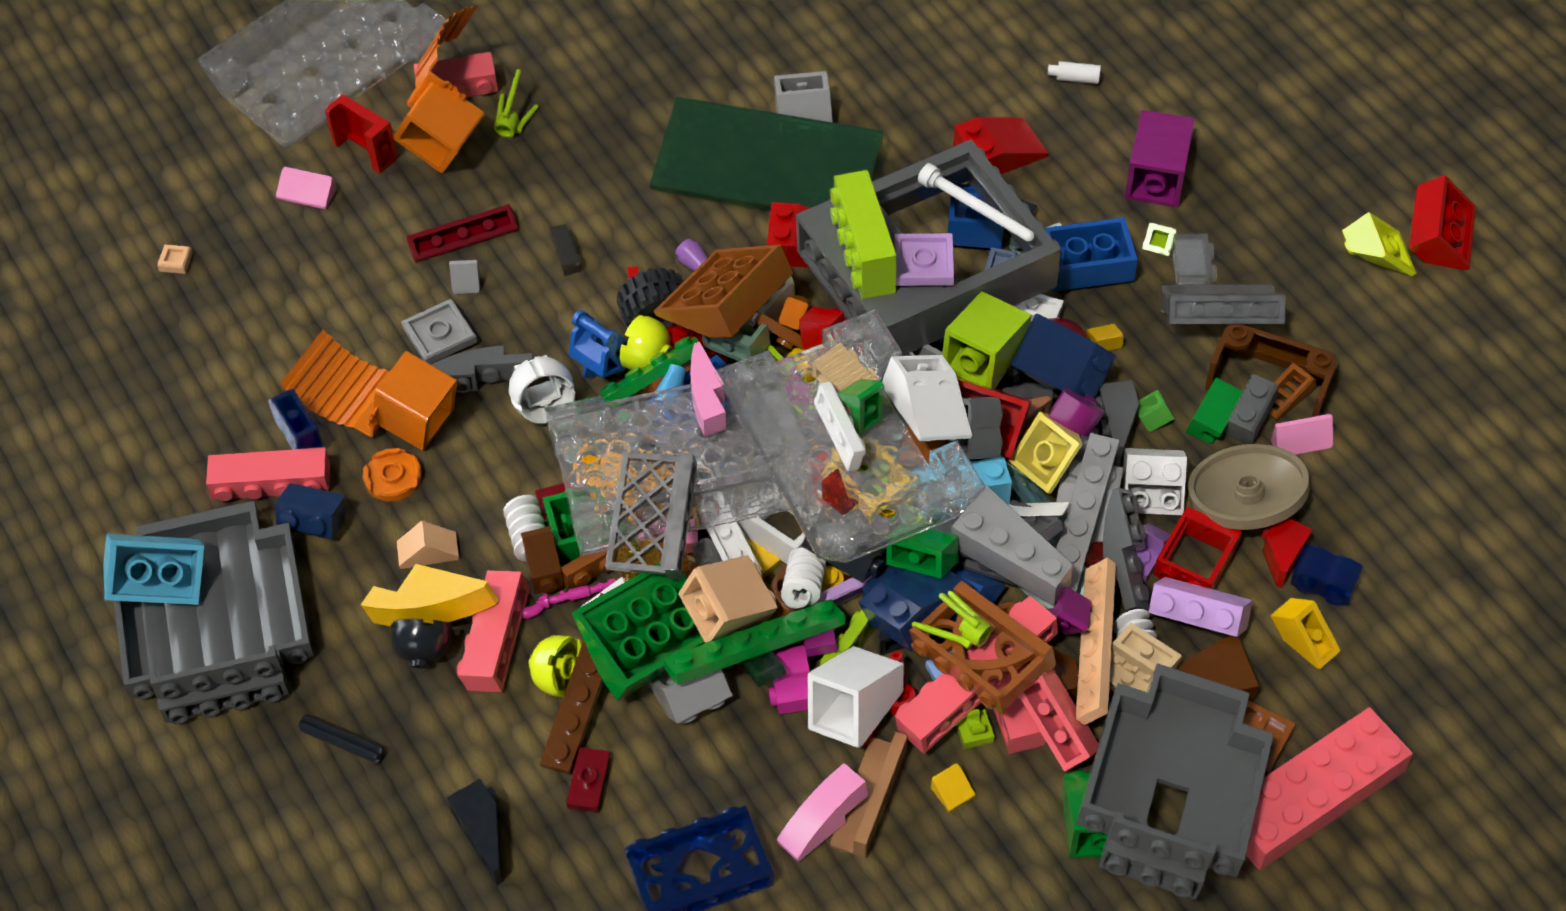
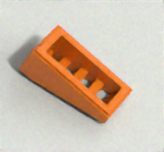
(793, 310)

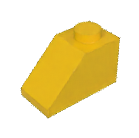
(1306, 631)

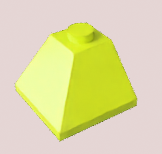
(1378, 244)

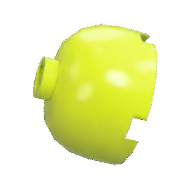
(645, 340)
(553, 663)

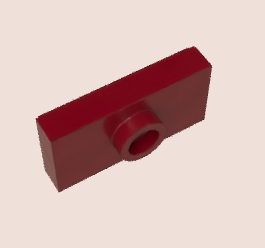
(588, 780)

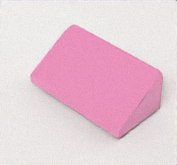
(305, 188)
(1304, 434)

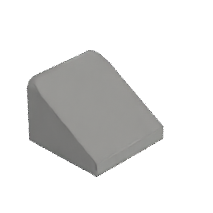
(465, 276)

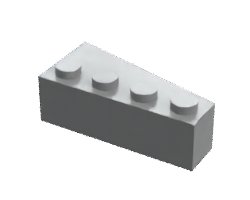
(1011, 547)

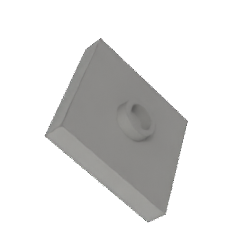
(439, 331)

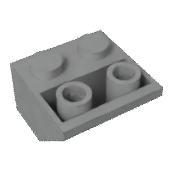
(804, 95)

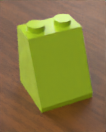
(985, 339)

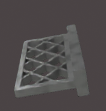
(677, 520)

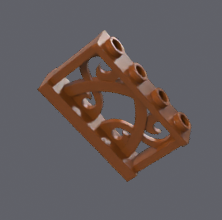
(1008, 631)

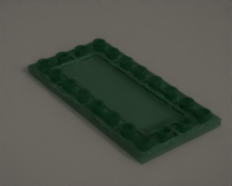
(758, 155)

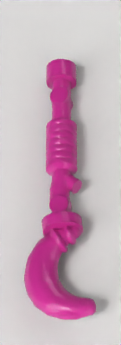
(572, 594)

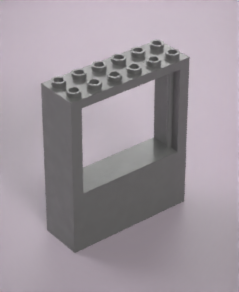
(923, 312)

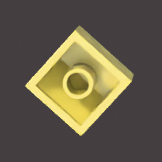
(1046, 451)

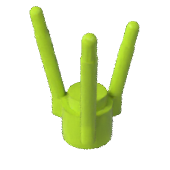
(507, 120)
(973, 628)

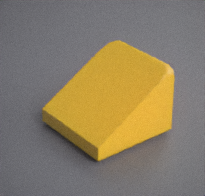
(1107, 336)
(952, 787)

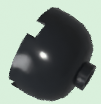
(420, 641)

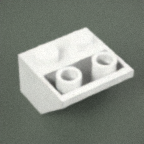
(1156, 479)

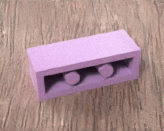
(1200, 606)

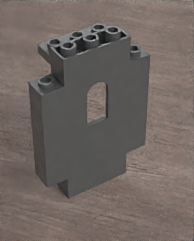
(1191, 739)

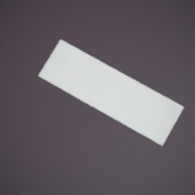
(1041, 509)

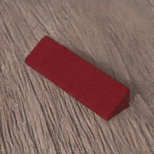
(461, 233)

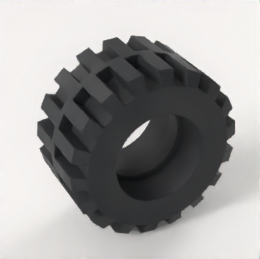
(646, 292)

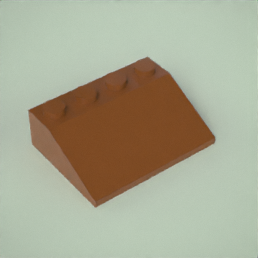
(727, 290)

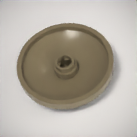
(1249, 486)

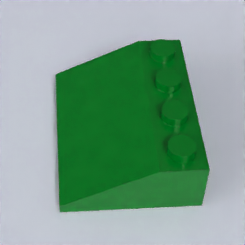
(635, 629)

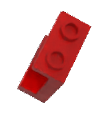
(355, 122)

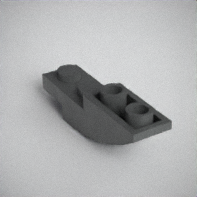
(480, 365)
(1121, 540)

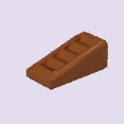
(1307, 385)

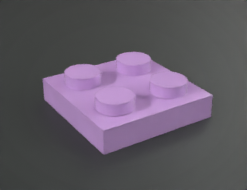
(924, 259)

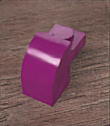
(1076, 412)

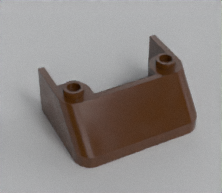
(1278, 351)

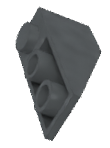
(1121, 409)

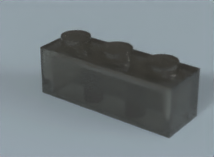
(566, 249)

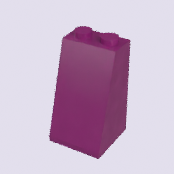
(1159, 158)

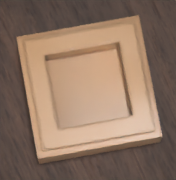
(175, 259)

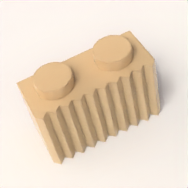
(841, 368)

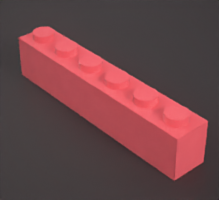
(945, 703)

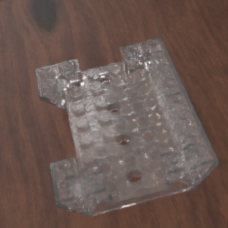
(313, 36)
(800, 453)
(729, 479)

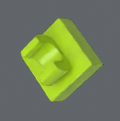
(975, 729)

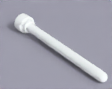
(931, 177)

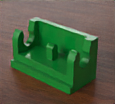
(1214, 411)

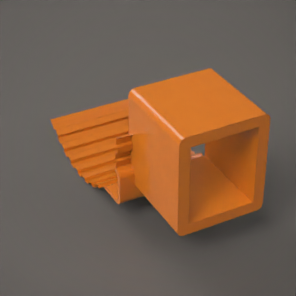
(438, 114)
(407, 400)

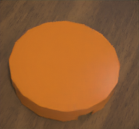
(392, 475)

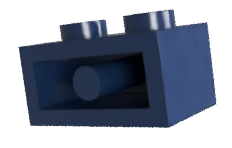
(311, 510)

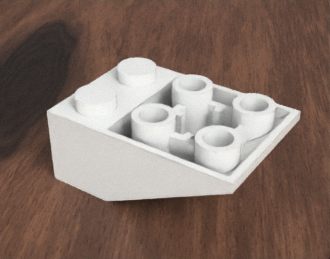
(927, 397)

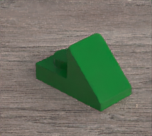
(866, 402)

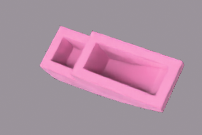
(706, 393)
(823, 812)

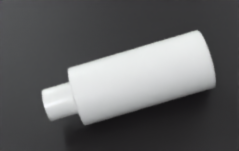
(1075, 72)

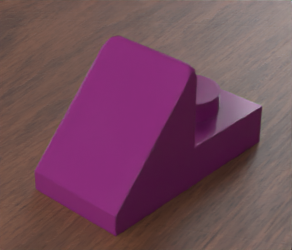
(1071, 612)

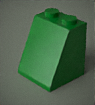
(1080, 841)

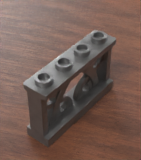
(1223, 304)

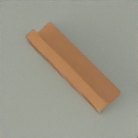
(879, 771)

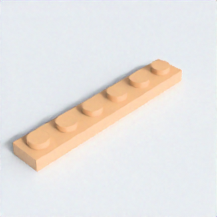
(1096, 643)

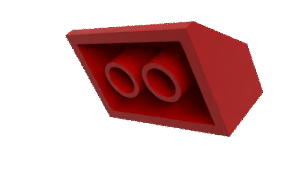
(1442, 224)
(1014, 412)

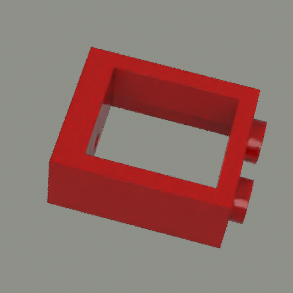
(1197, 526)

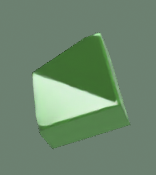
(1154, 411)

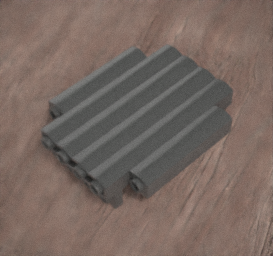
(238, 635)

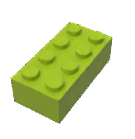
(863, 234)

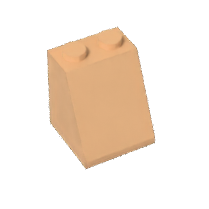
(727, 597)

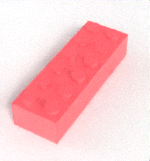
(1324, 784)

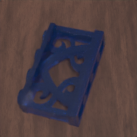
(698, 836)

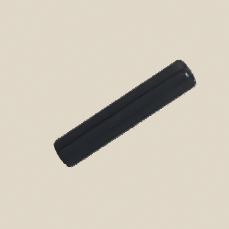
(341, 738)

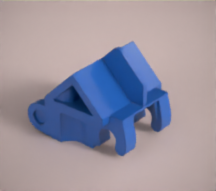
(595, 346)

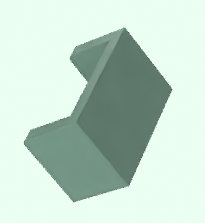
(742, 345)

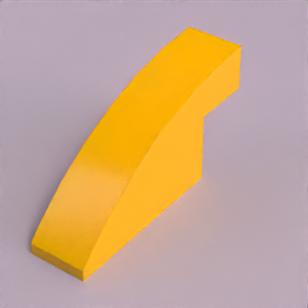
(429, 596)

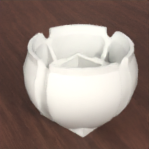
(532, 400)

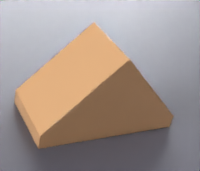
(427, 545)

